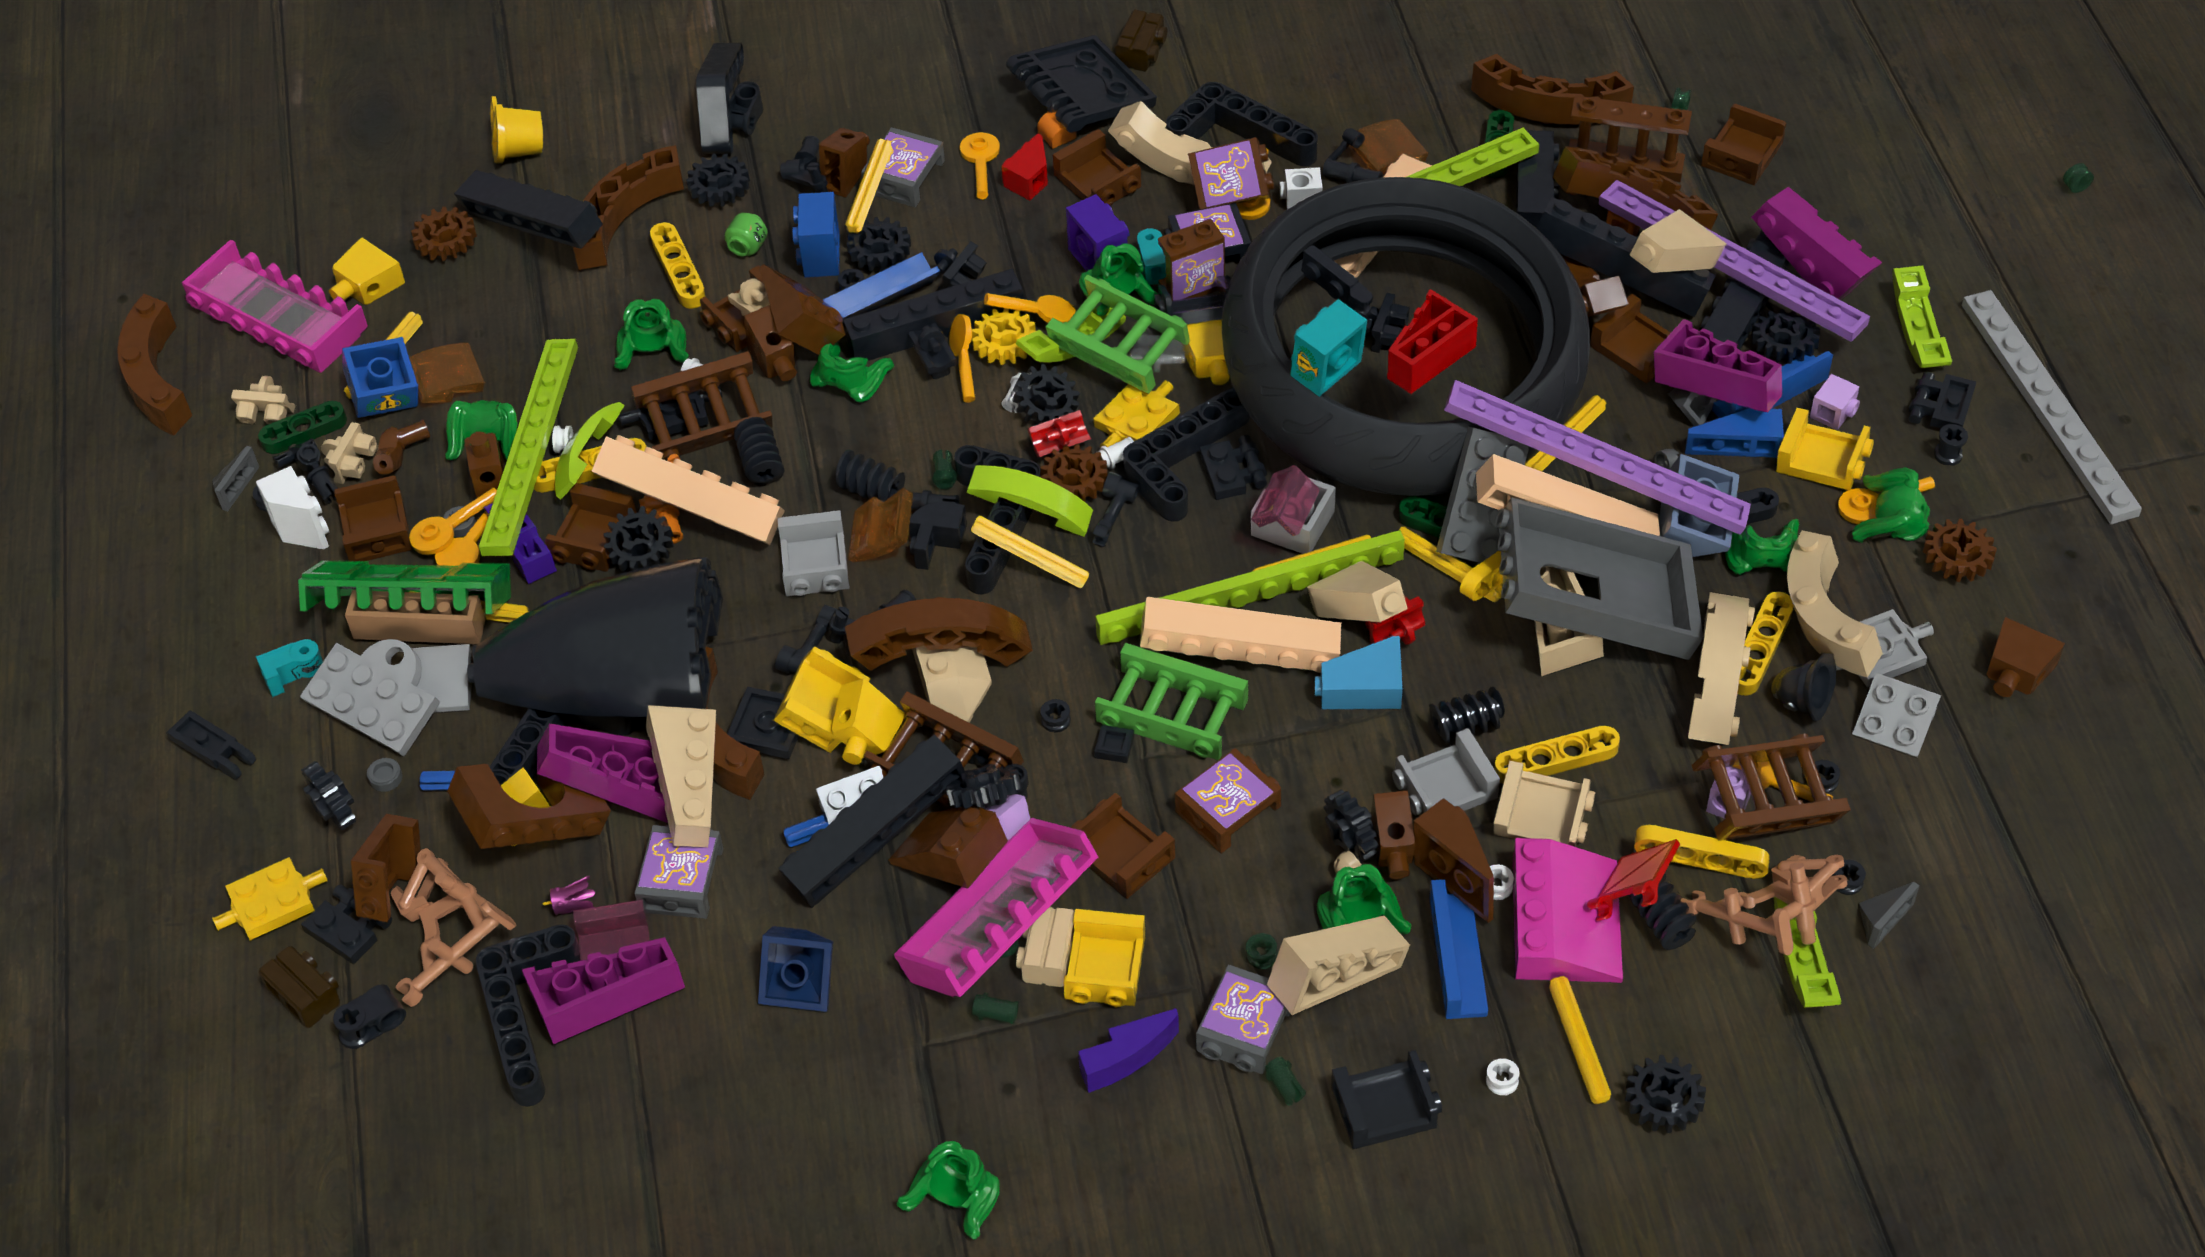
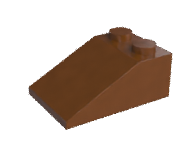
(800, 312)
(952, 845)
(1451, 851)

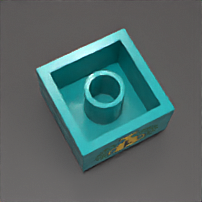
(1328, 347)

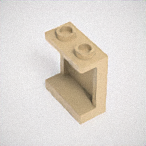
(1542, 807)

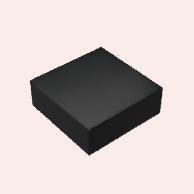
(1114, 744)

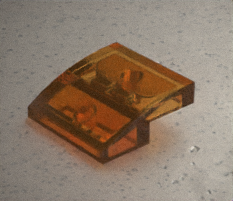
(1386, 143)
(445, 372)
(880, 526)

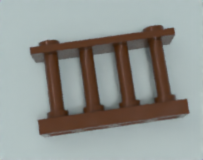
(1638, 116)
(680, 385)
(945, 727)
(1765, 817)

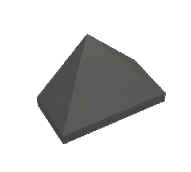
(1693, 405)
(235, 477)
(1885, 911)

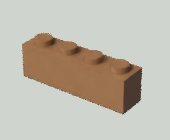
(415, 623)

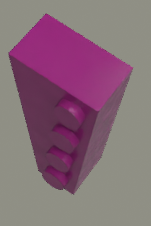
(1814, 245)
(1717, 369)
(604, 766)
(602, 987)

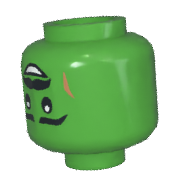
(745, 234)

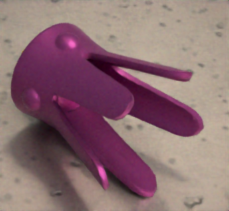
(571, 897)

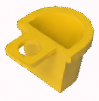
(514, 132)

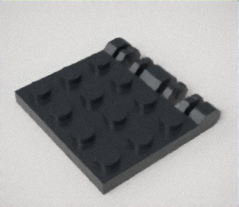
(1080, 81)

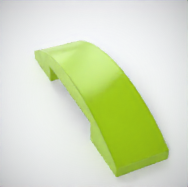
(1917, 318)
(1044, 349)
(569, 465)
(1031, 492)
(1809, 970)

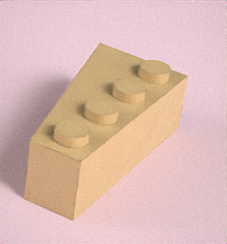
(1560, 646)
(684, 762)
(1334, 961)

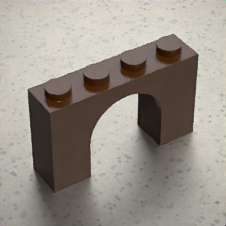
(502, 821)

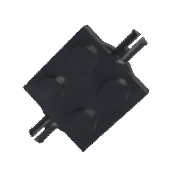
(671, 414)

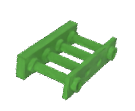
(1115, 359)
(1180, 675)

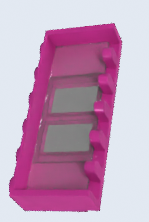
(274, 308)
(997, 908)

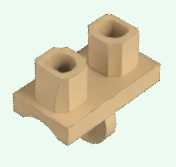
(750, 298)
(262, 397)
(344, 453)

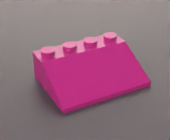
(1551, 916)

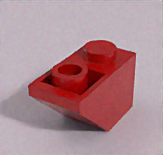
(1027, 169)

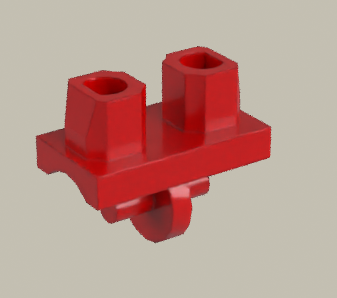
(1058, 433)
(1400, 625)

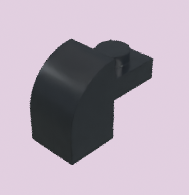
(933, 526)

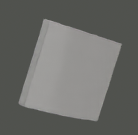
(446, 675)

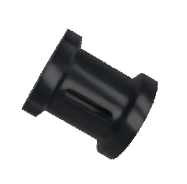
(1951, 439)

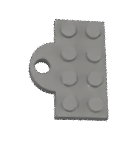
(374, 694)

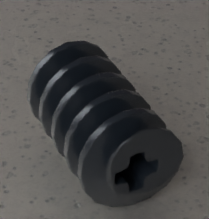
(758, 451)
(867, 477)
(1467, 713)
(1667, 916)

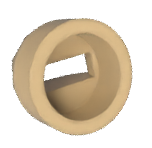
(1346, 859)

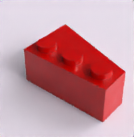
(1431, 342)

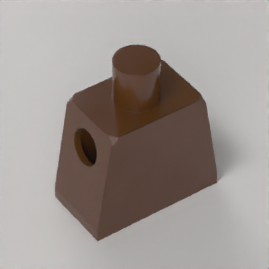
(843, 159)
(771, 353)
(484, 456)
(2022, 658)
(1394, 831)

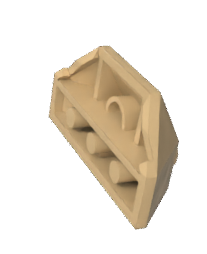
(953, 678)

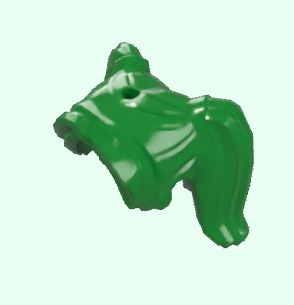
(1122, 270)
(649, 332)
(850, 374)
(480, 416)
(1898, 506)
(1753, 551)
(1360, 896)
(958, 1180)

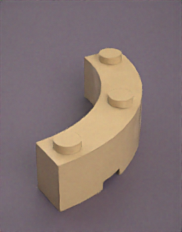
(1150, 142)
(1823, 624)
(1720, 667)

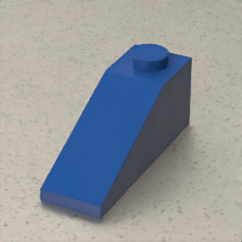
(1738, 434)

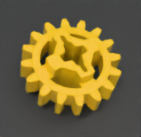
(1001, 335)

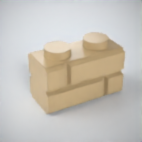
(1047, 948)

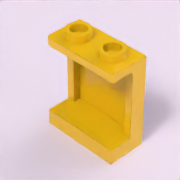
(1823, 453)
(813, 697)
(1105, 958)

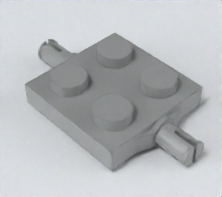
(1897, 644)

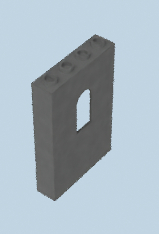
(1641, 577)

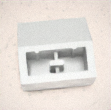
(292, 510)

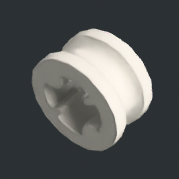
(561, 437)
(1507, 879)
(1502, 1087)

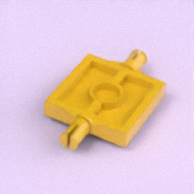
(1136, 413)
(269, 898)

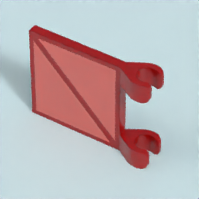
(1635, 875)

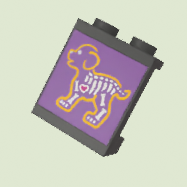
(907, 166)
(677, 877)
(1241, 1021)

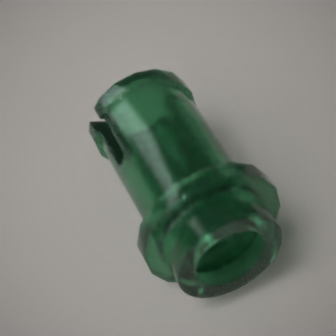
(944, 475)
(995, 1008)
(1280, 1073)

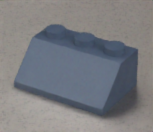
(1684, 527)

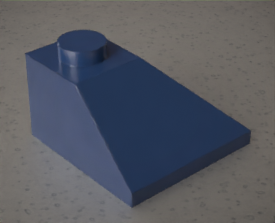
(795, 969)

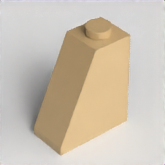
(1677, 245)
(1358, 594)

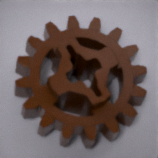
(444, 233)
(1075, 471)
(1959, 550)

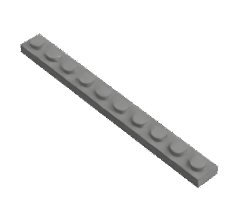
(2051, 408)

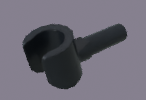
(1349, 137)

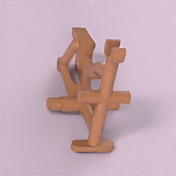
(1791, 886)
(481, 913)

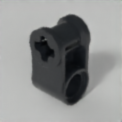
(746, 107)
(370, 1015)

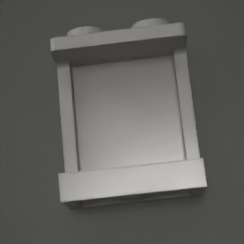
(813, 553)
(1454, 773)

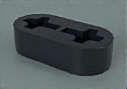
(1757, 510)

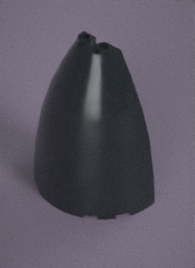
(609, 645)

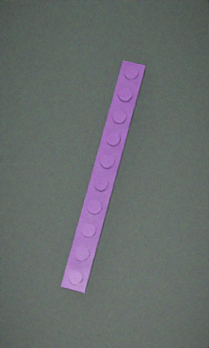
(1748, 268)
(1597, 457)

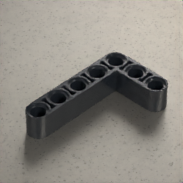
(714, 87)
(1247, 118)
(1151, 456)
(986, 559)
(522, 744)
(510, 960)

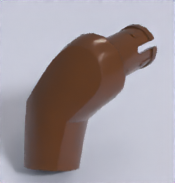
(393, 442)

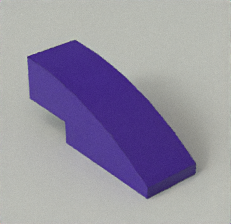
(530, 552)
(1128, 1049)

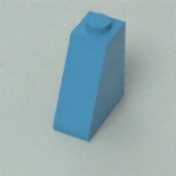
(1363, 678)

